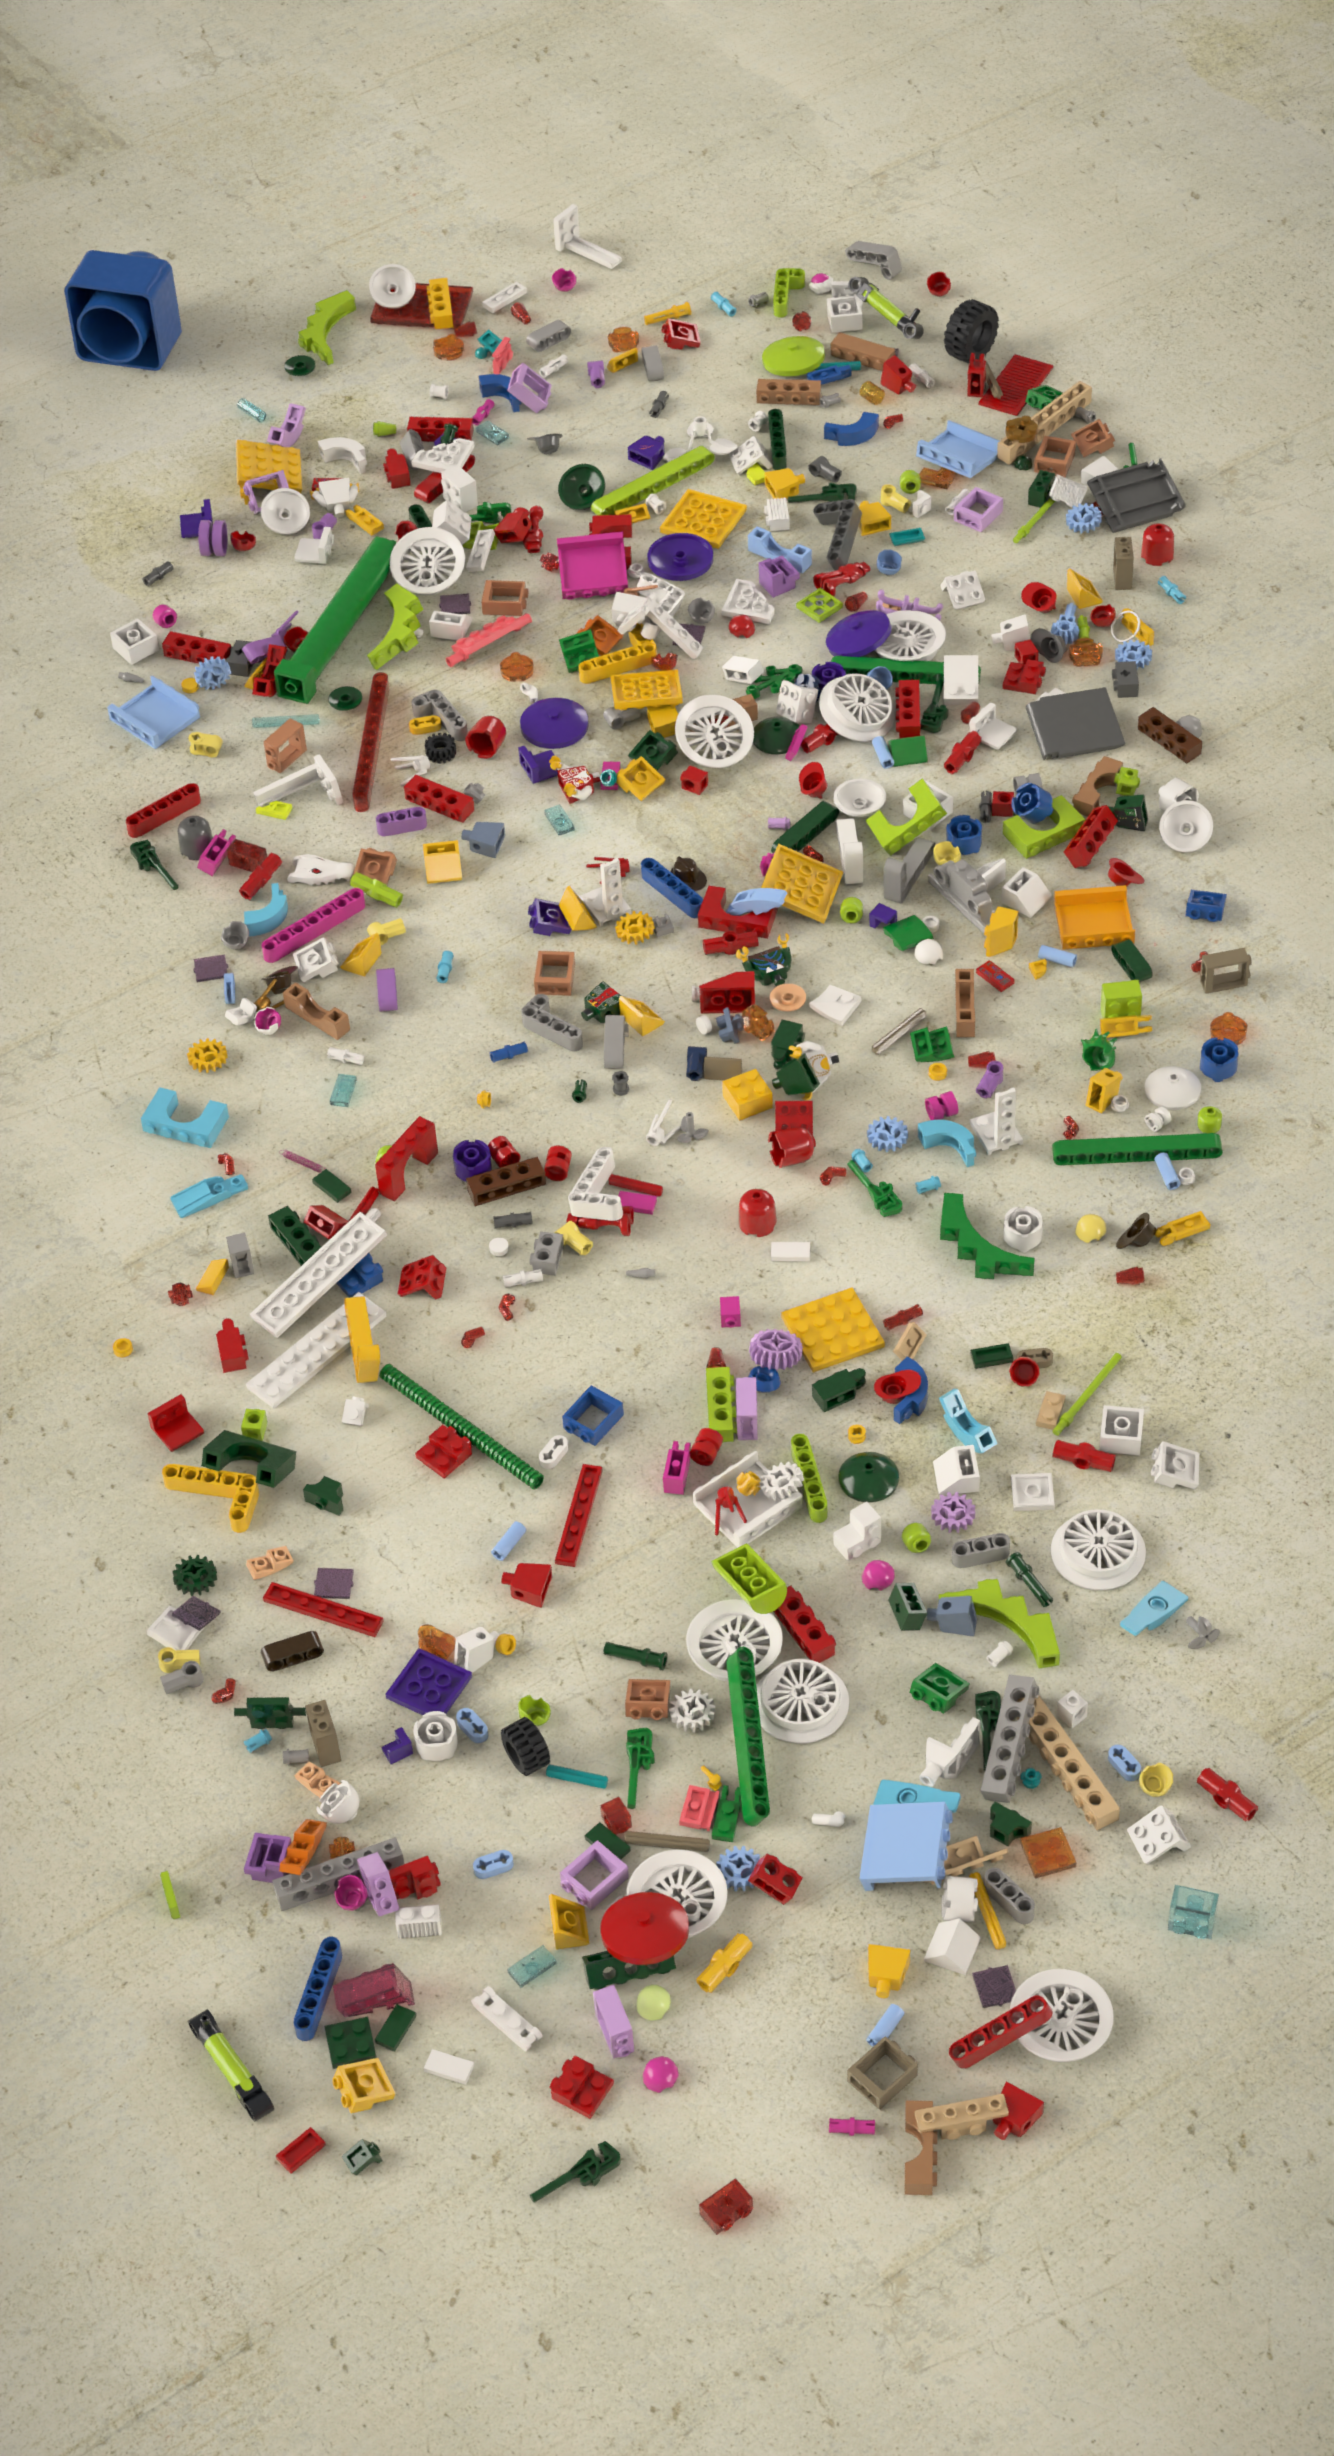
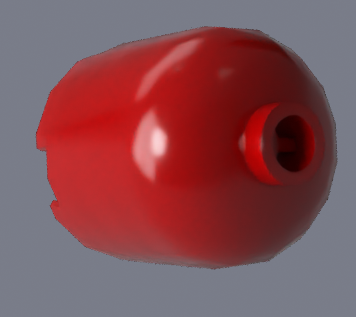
(1158, 544)
(486, 736)
(791, 1146)
(757, 1212)

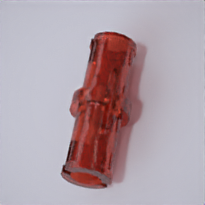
(902, 1317)

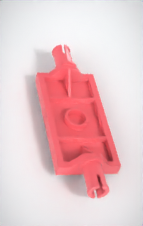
(485, 636)

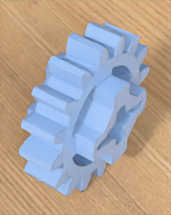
(1083, 518)
(1134, 652)
(220, 671)
(887, 1134)
(738, 1867)

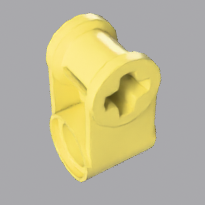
(206, 745)

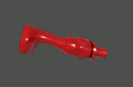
(534, 537)
(846, 574)
(623, 1223)

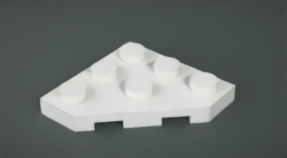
(444, 456)
(746, 600)

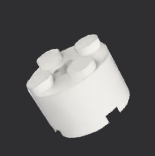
(1176, 791)
(1023, 1228)
(435, 1736)
(959, 1898)

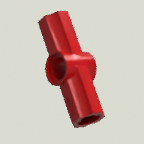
(821, 735)
(962, 752)
(260, 876)
(730, 942)
(1084, 1455)
(1227, 1794)

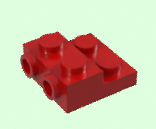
(680, 333)
(1024, 677)
(444, 1451)
(415, 1877)
(580, 2087)

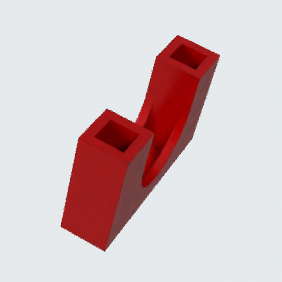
(614, 523)
(713, 916)
(417, 1141)

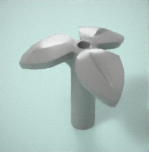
(687, 1126)
(1203, 1628)

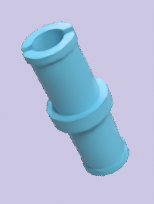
(723, 304)
(1171, 589)
(444, 967)

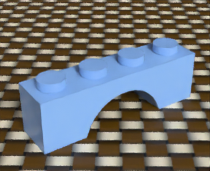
(763, 544)

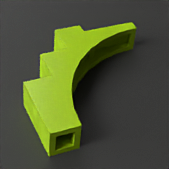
(318, 326)
(401, 634)
(1012, 1612)

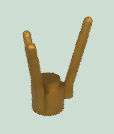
(263, 1001)

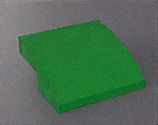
(578, 649)
(907, 932)
(932, 1045)

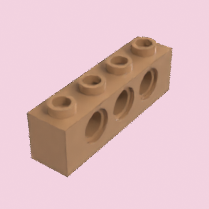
(788, 391)

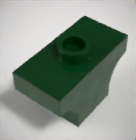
(325, 1495)
(1008, 1824)

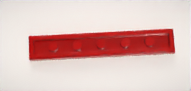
(578, 1515)
(323, 1609)

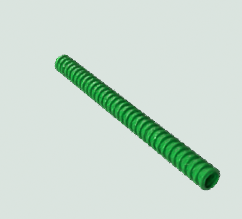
(462, 1426)

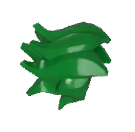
(1099, 1052)

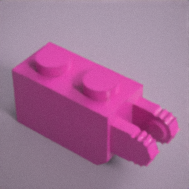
(215, 853)
(676, 1469)

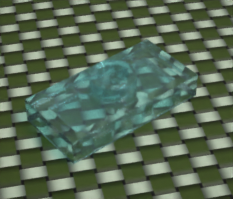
(492, 432)
(559, 820)
(343, 1090)
(532, 1966)

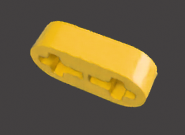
(425, 725)

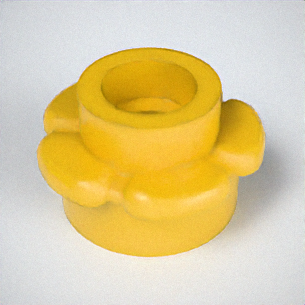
(484, 1099)

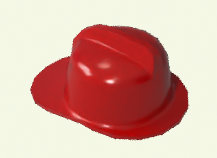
(1039, 597)
(813, 780)
(1122, 874)
(897, 1386)

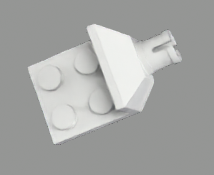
(949, 1761)

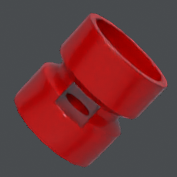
(503, 1152)
(557, 1163)
(706, 1446)

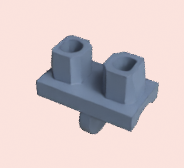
(732, 1024)

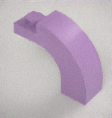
(290, 429)

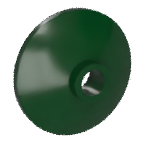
(299, 365)
(345, 698)

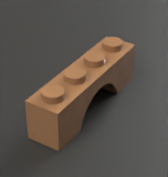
(1103, 775)
(964, 1002)
(302, 1004)
(919, 2171)

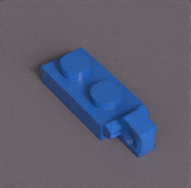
(830, 374)

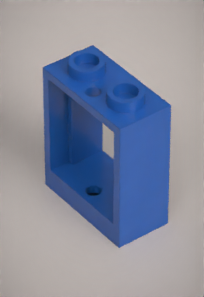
(602, 1401)

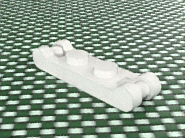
(506, 2019)

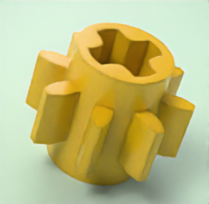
(748, 1483)

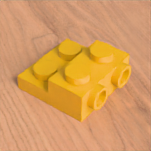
(639, 778)
(362, 2084)

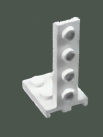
(567, 236)
(664, 621)
(299, 780)
(607, 901)
(998, 1128)

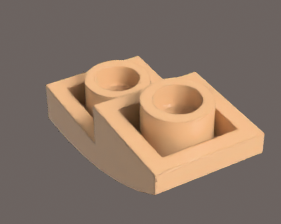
(274, 1561)
(314, 1779)

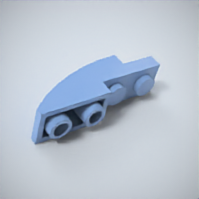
(756, 900)

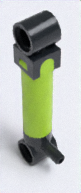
(870, 293)
(245, 2085)

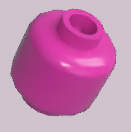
(164, 616)

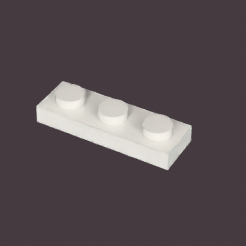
(504, 297)
(480, 550)

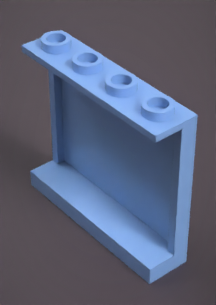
(960, 450)
(155, 713)
(905, 1843)

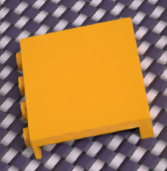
(1093, 917)

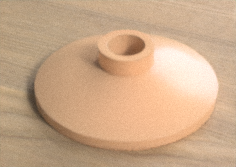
(787, 997)

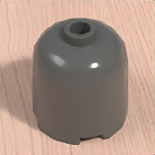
(194, 836)

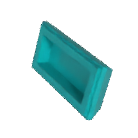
(907, 536)

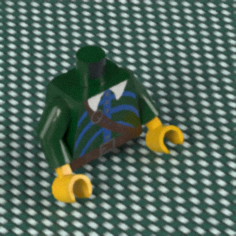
(770, 965)

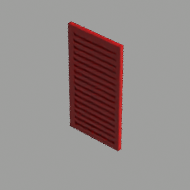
(1015, 381)

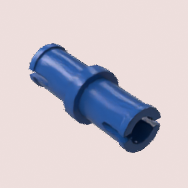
(508, 1052)

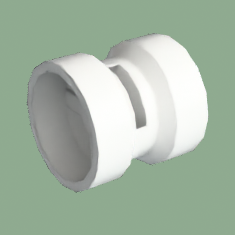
(1157, 1119)

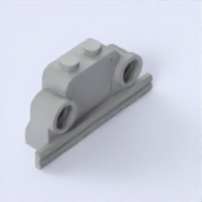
(964, 890)

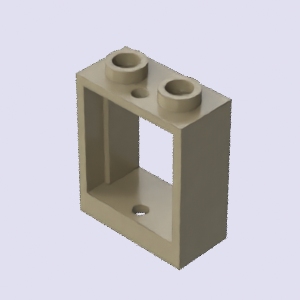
(1123, 563)
(1225, 981)
(323, 1733)
(868, 2088)

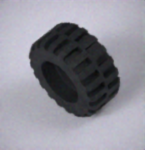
(971, 330)

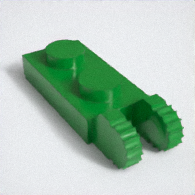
(727, 1816)

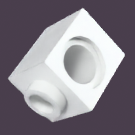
(1072, 1709)

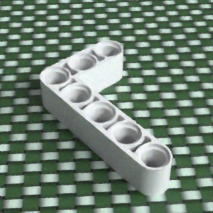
(669, 598)
(850, 851)
(586, 1198)

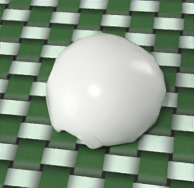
(928, 952)

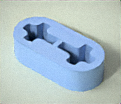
(475, 1722)
(1123, 1763)
(493, 1864)

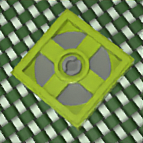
(819, 605)

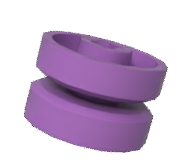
(213, 538)

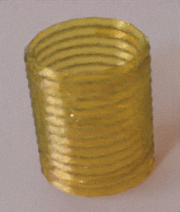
(872, 392)

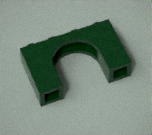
(273, 1460)

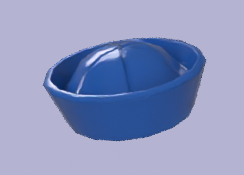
(766, 1379)

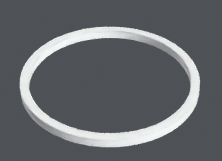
(1117, 617)

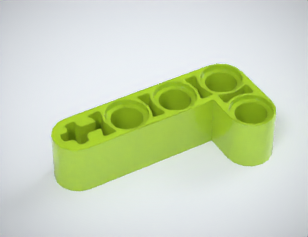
(784, 281)

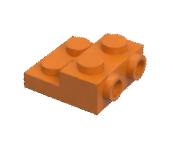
(604, 634)

